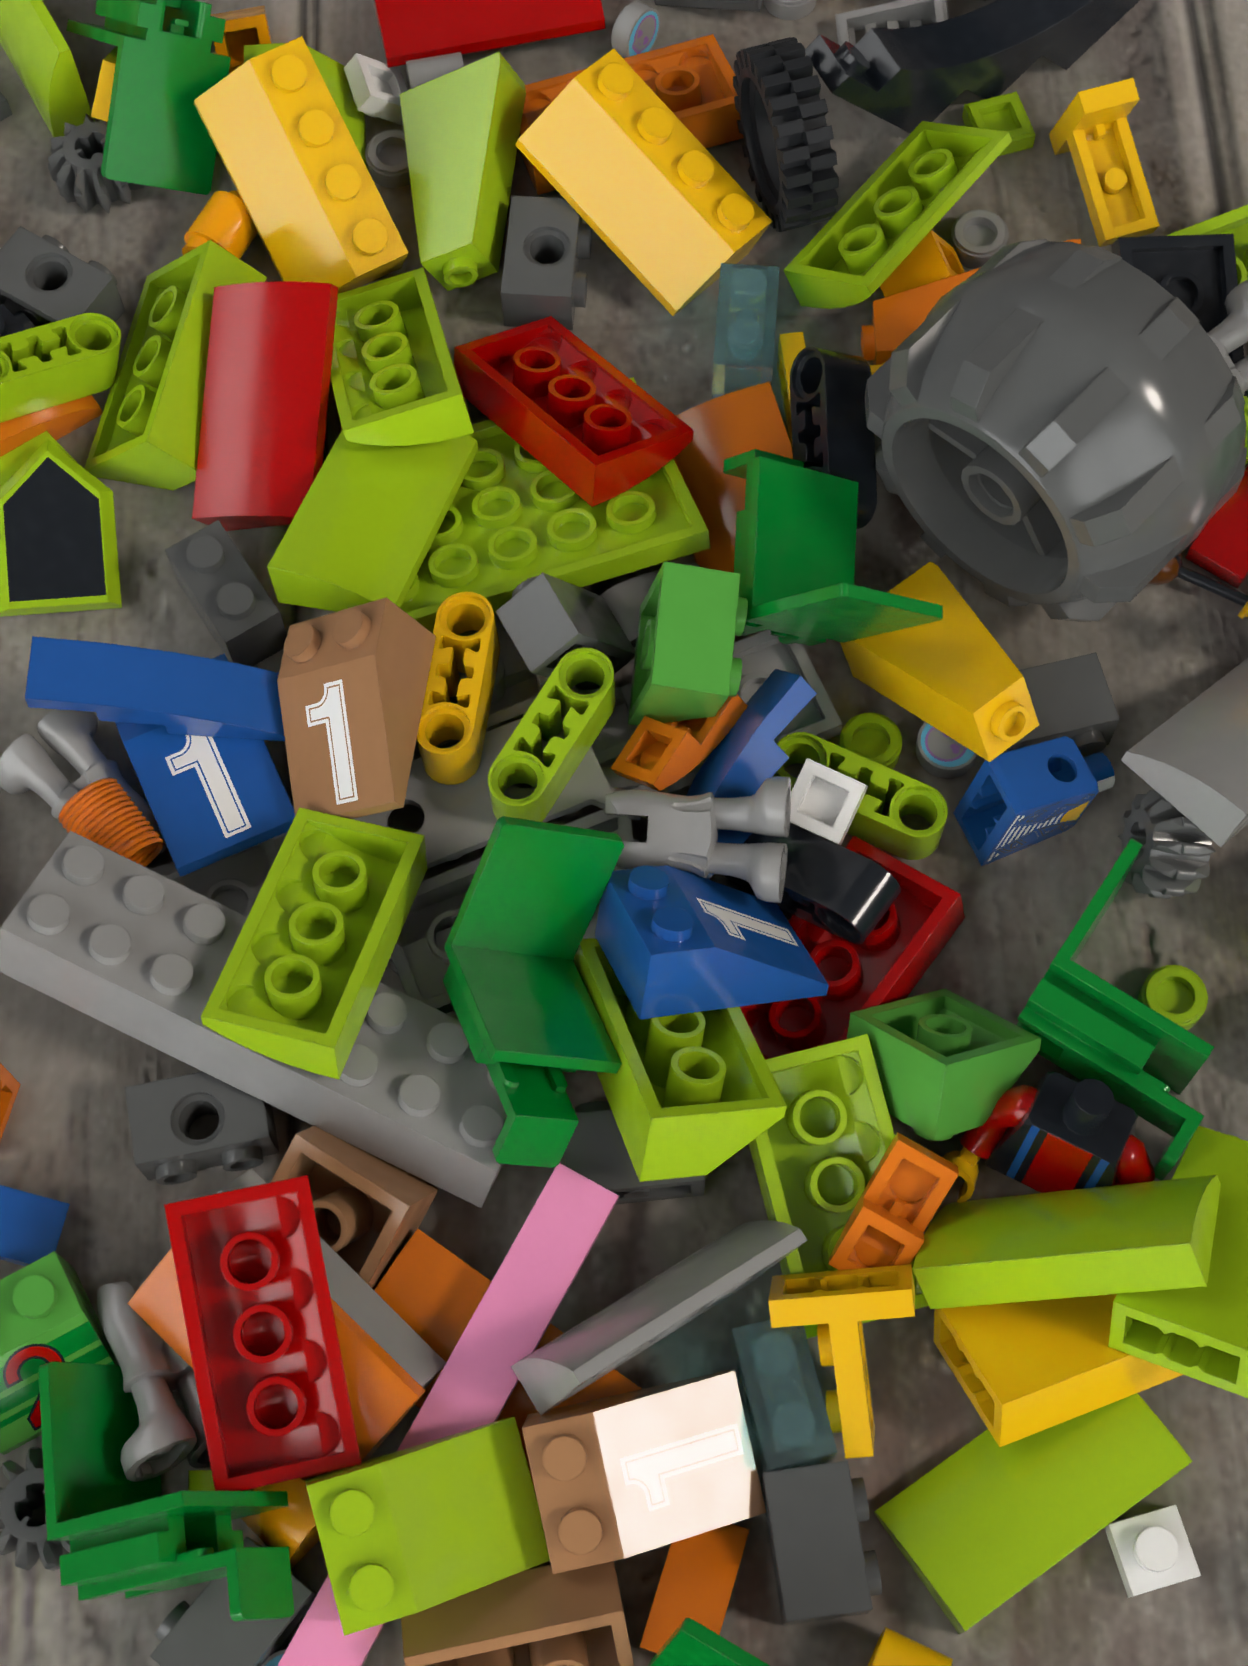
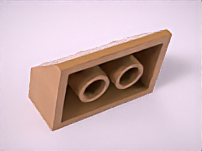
(526, 1622)

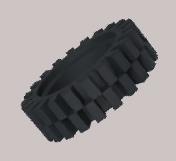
(786, 134)

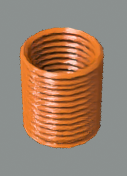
(111, 820)

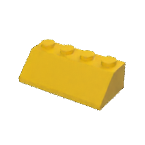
(300, 171)
(643, 182)

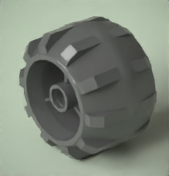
(1059, 427)

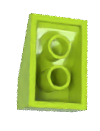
(427, 1524)

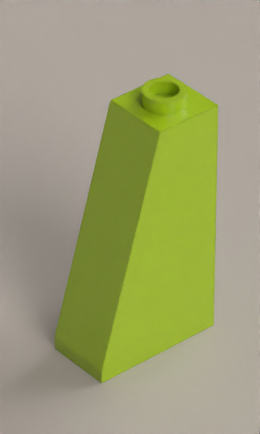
(462, 166)
(1200, 1328)

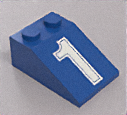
(207, 792)
(699, 944)

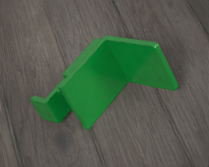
(158, 74)
(800, 557)
(518, 977)
(1114, 1037)
(125, 1530)

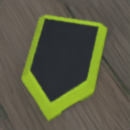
(57, 538)

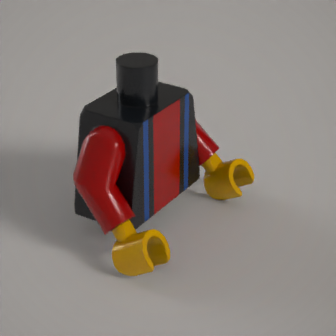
(1056, 1139)

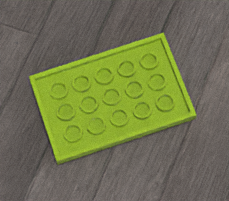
(524, 521)

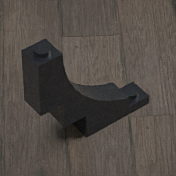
(922, 69)

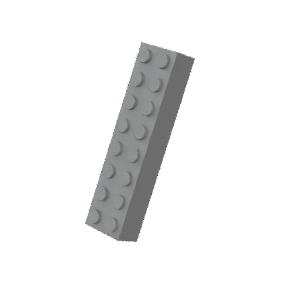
(146, 964)

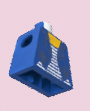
(1030, 796)

